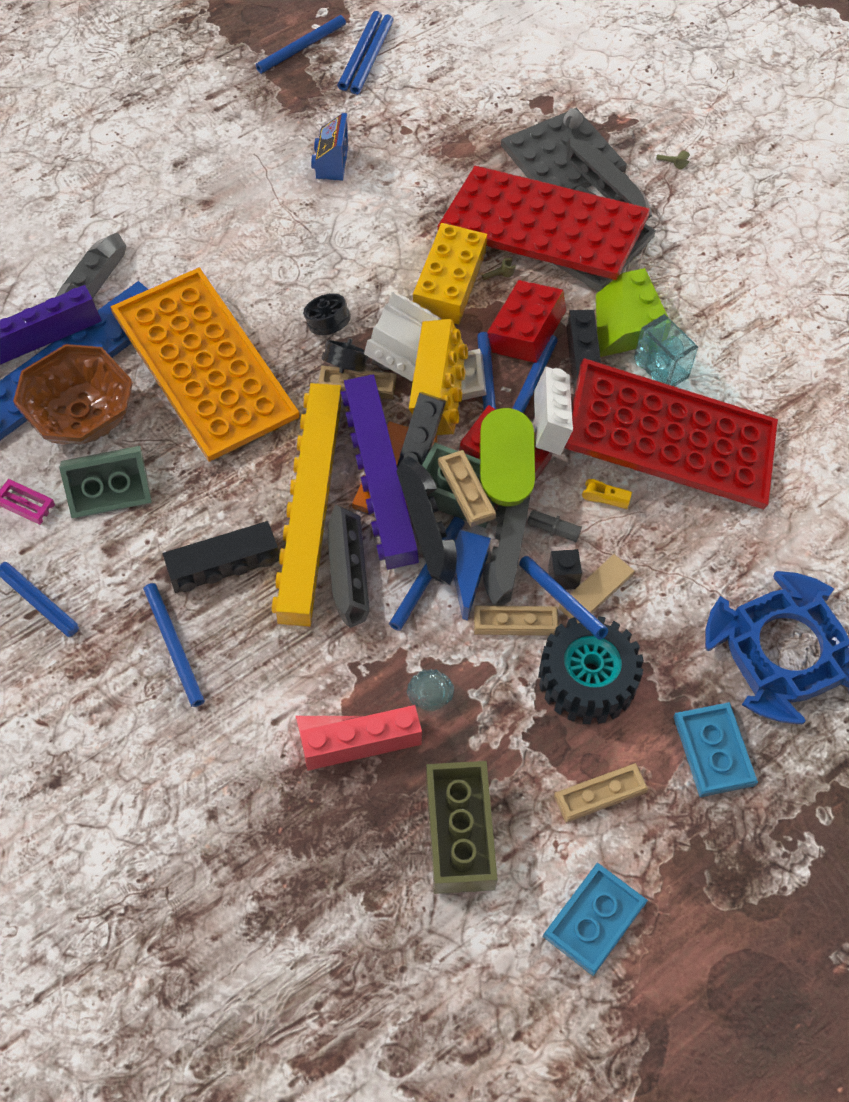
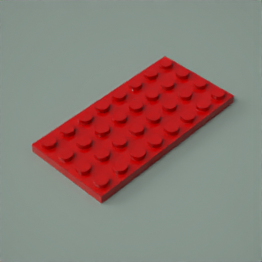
(548, 221)
(673, 434)

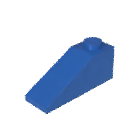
(471, 557)

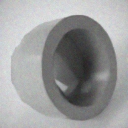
(572, 119)

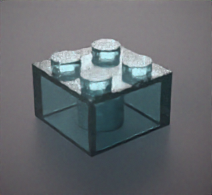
(665, 351)

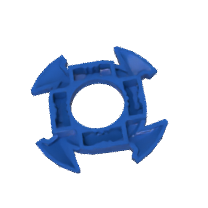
(773, 686)

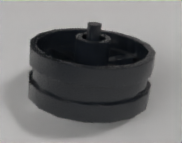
(327, 314)
(345, 355)

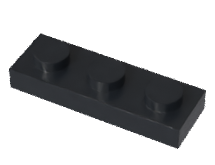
(422, 427)

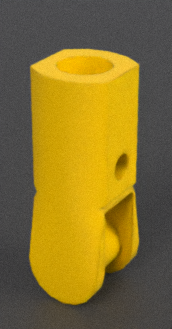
(612, 495)

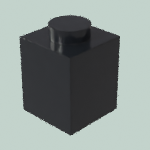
(565, 568)

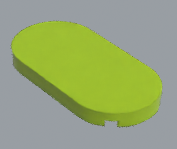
(507, 456)

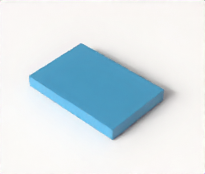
(715, 749)
(595, 919)

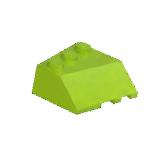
(624, 309)

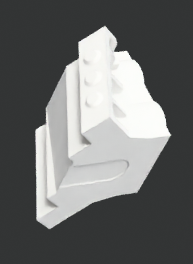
(397, 335)

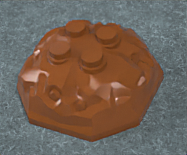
(73, 394)

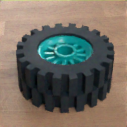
(568, 654)

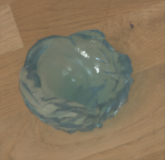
(430, 690)

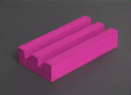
(36, 496)

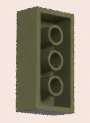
(460, 827)

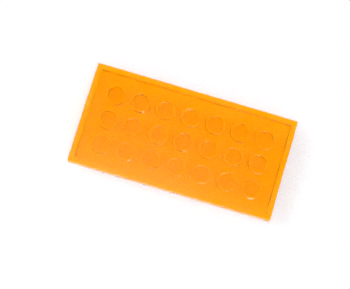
(204, 363)

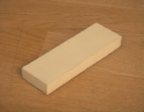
(384, 381)
(467, 488)
(601, 584)
(515, 620)
(600, 792)

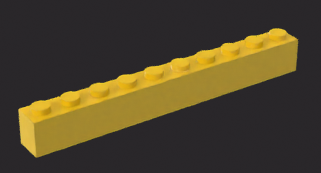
(309, 506)

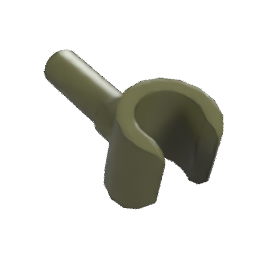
(679, 161)
(505, 270)

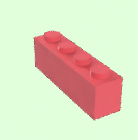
(349, 738)

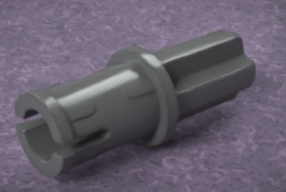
(554, 525)

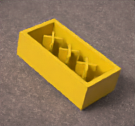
(450, 271)
(440, 369)

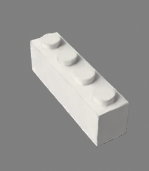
(553, 410)

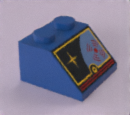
(331, 149)

